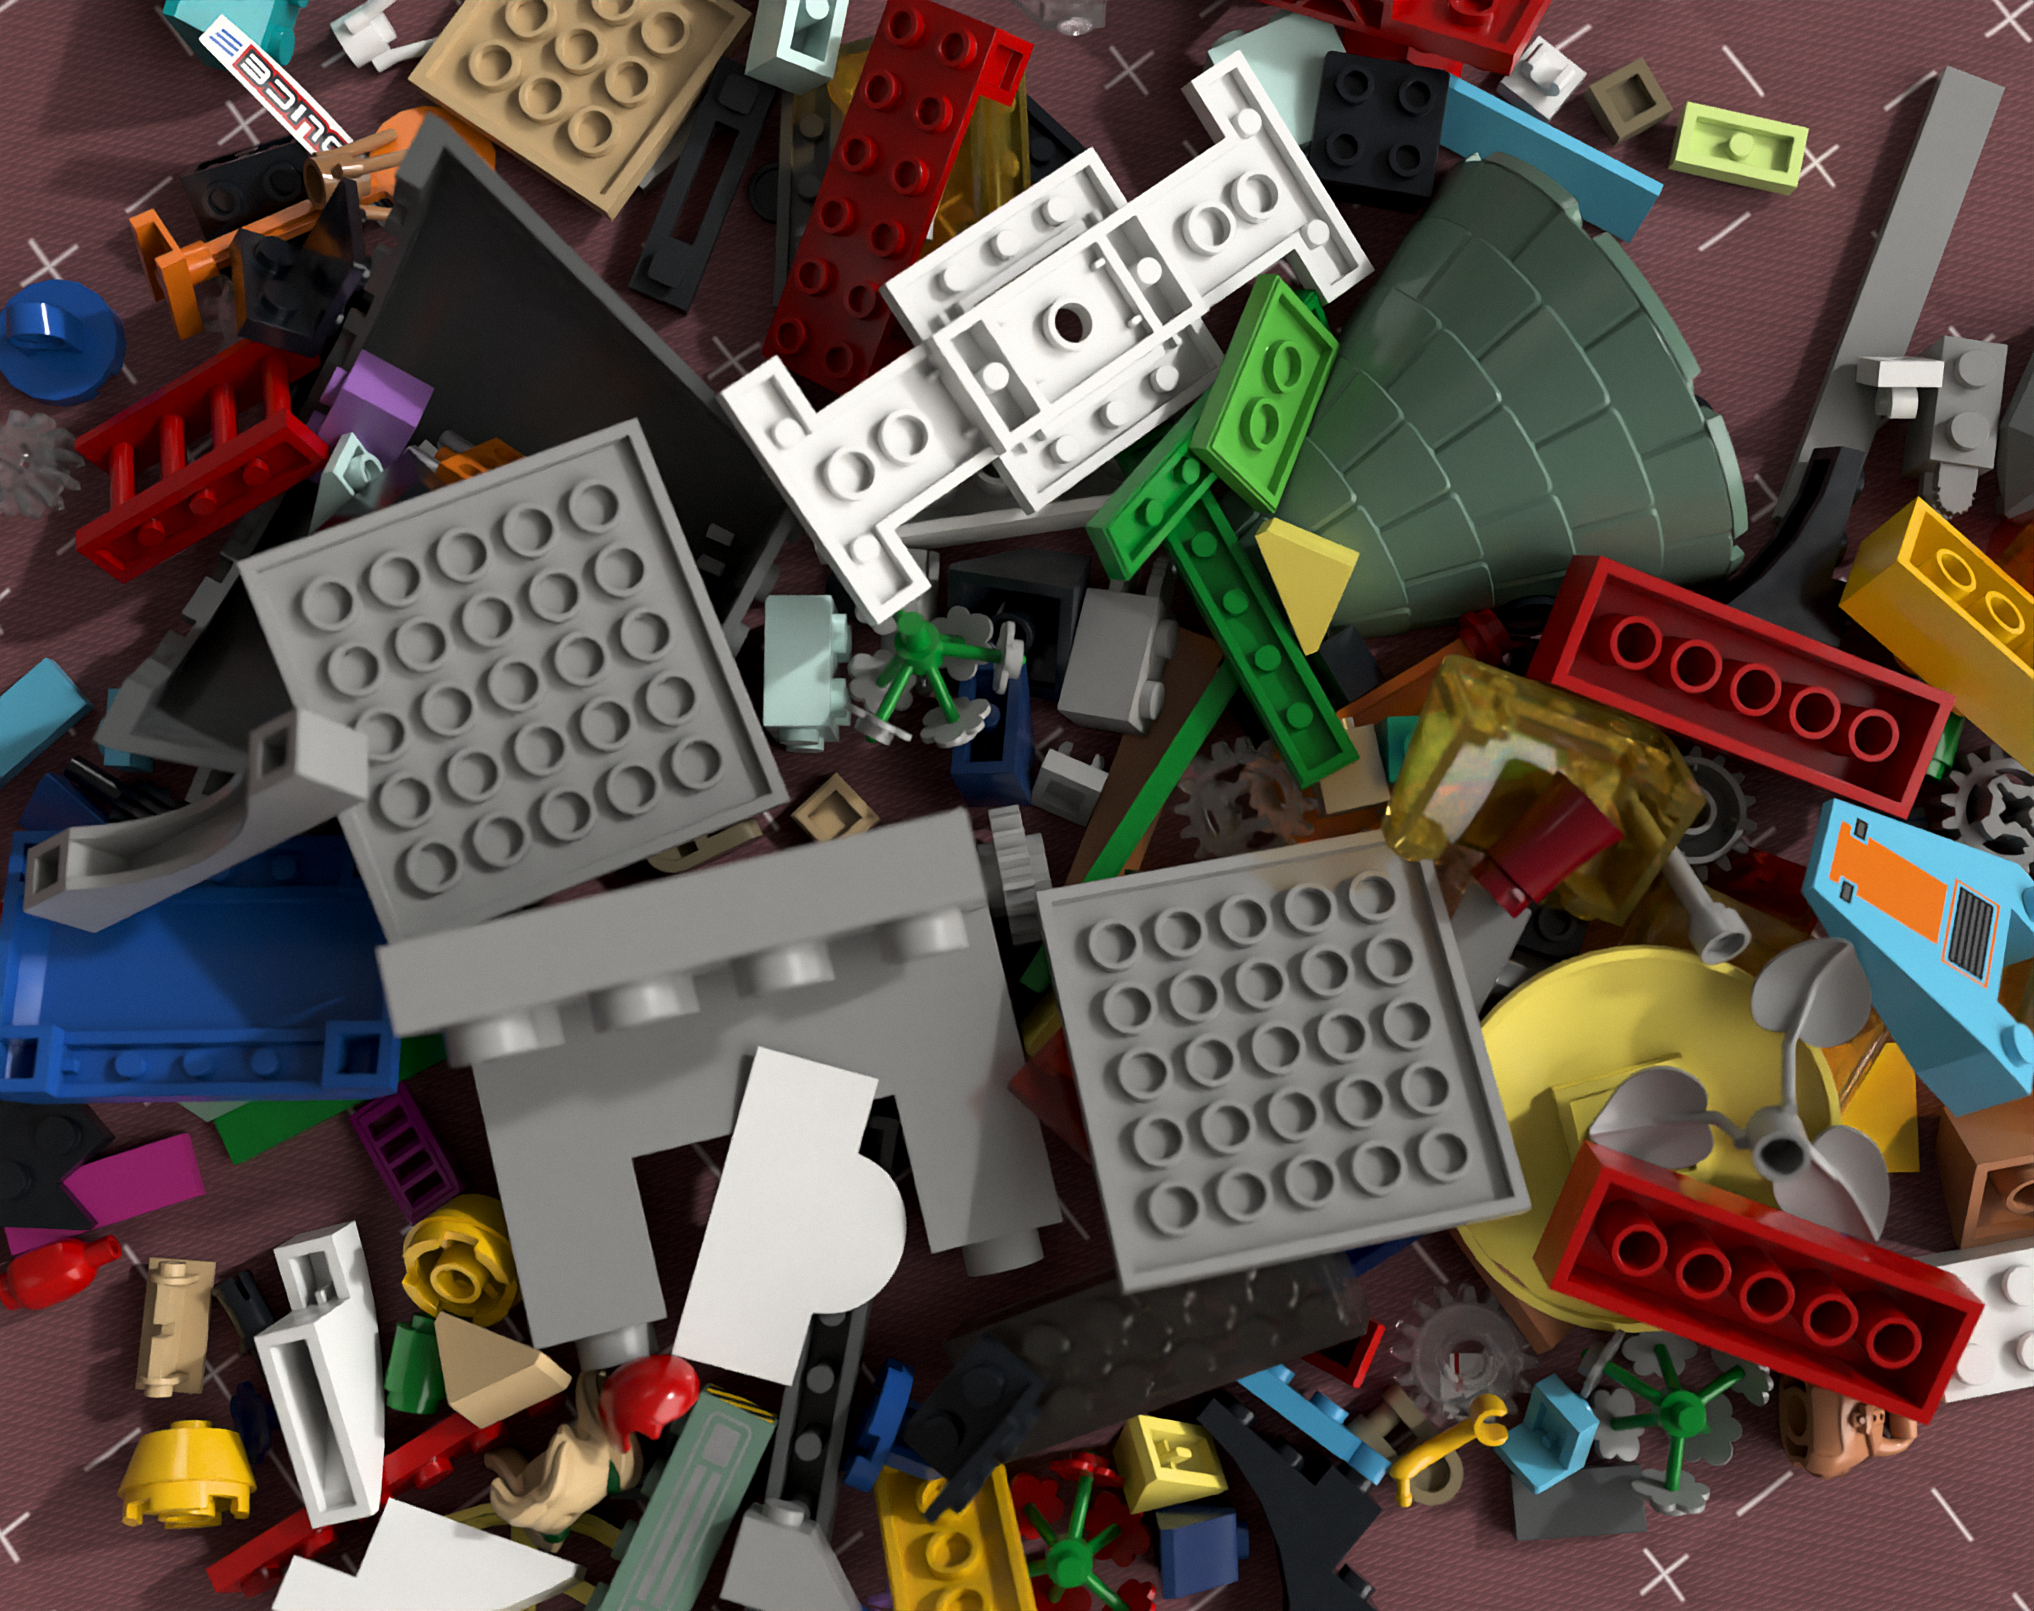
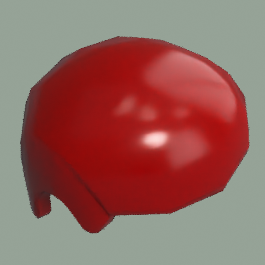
(645, 1397)

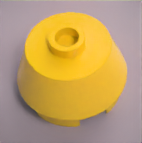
(463, 1261)
(187, 1477)

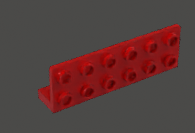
(886, 186)

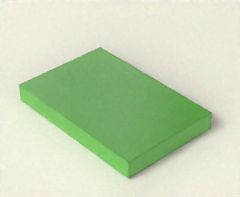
(1265, 394)

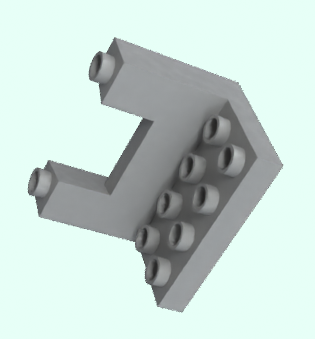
(640, 1023)

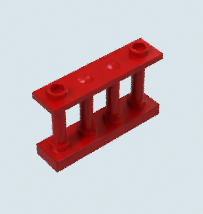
(216, 487)

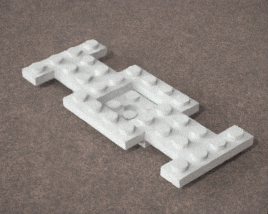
(1001, 377)

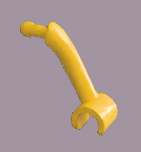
(1448, 1441)

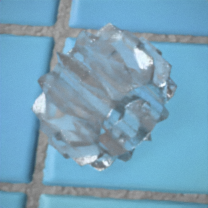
(50, 460)

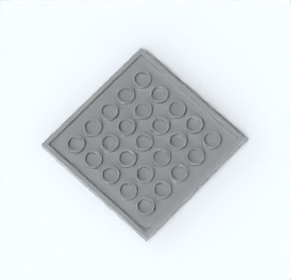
(523, 679)
(1275, 1059)

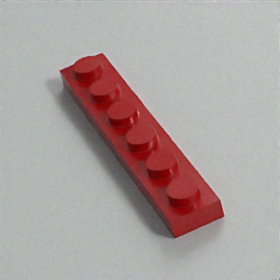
(417, 1463)

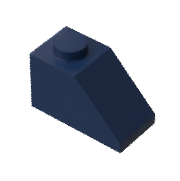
(999, 760)
(1197, 1546)

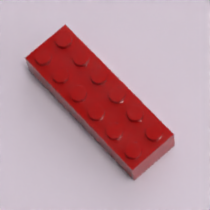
(1740, 685)
(1756, 1282)

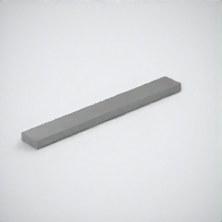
(1899, 265)

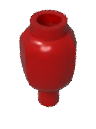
(55, 1271)

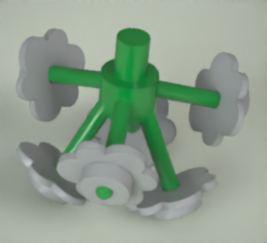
(921, 649)
(1695, 1423)

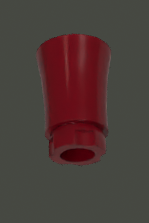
(1544, 846)

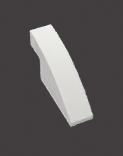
(328, 1374)
(430, 1566)

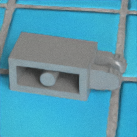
(1956, 424)
(1122, 654)

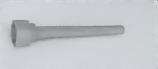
(1714, 930)

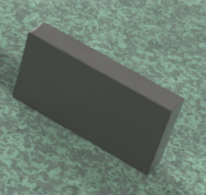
(1583, 1504)

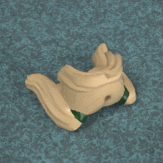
(567, 1477)

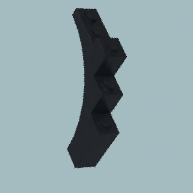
(1794, 570)
(1310, 1514)

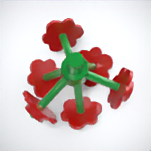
(1068, 1557)

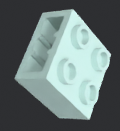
(1287, 63)
(802, 671)

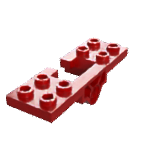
(1468, 31)

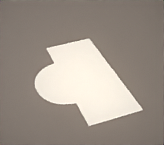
(793, 1220)

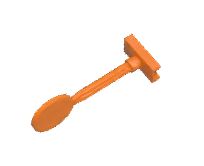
(175, 270)

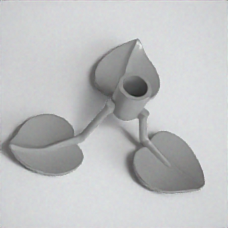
(1836, 1179)

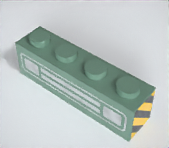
(689, 1505)

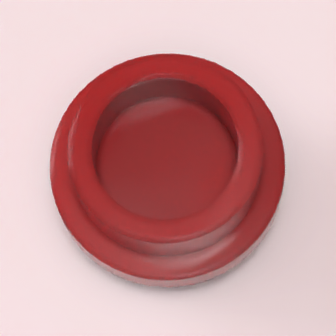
(1484, 637)

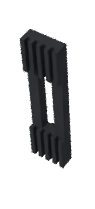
(671, 268)

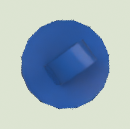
(60, 342)
(875, 1433)

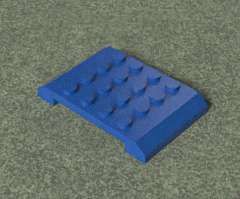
(212, 995)

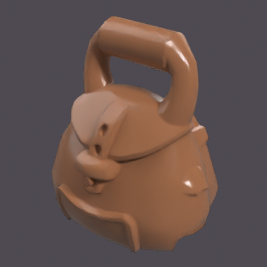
(1833, 1431)

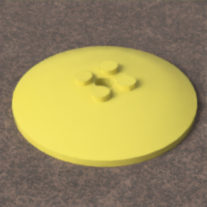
(1584, 1029)

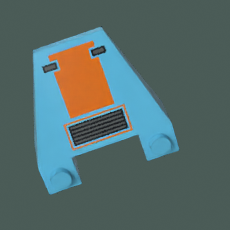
(1933, 940)

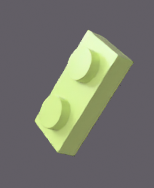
(1738, 148)

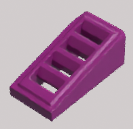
(442, 1159)

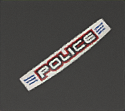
(276, 91)

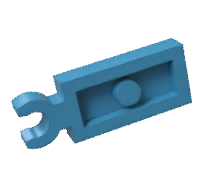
(1318, 1418)

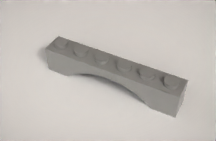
(292, 779)

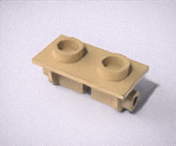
(175, 1326)

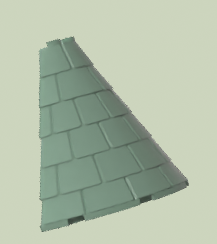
(1504, 412)

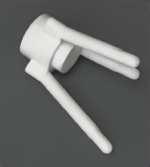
(366, 37)

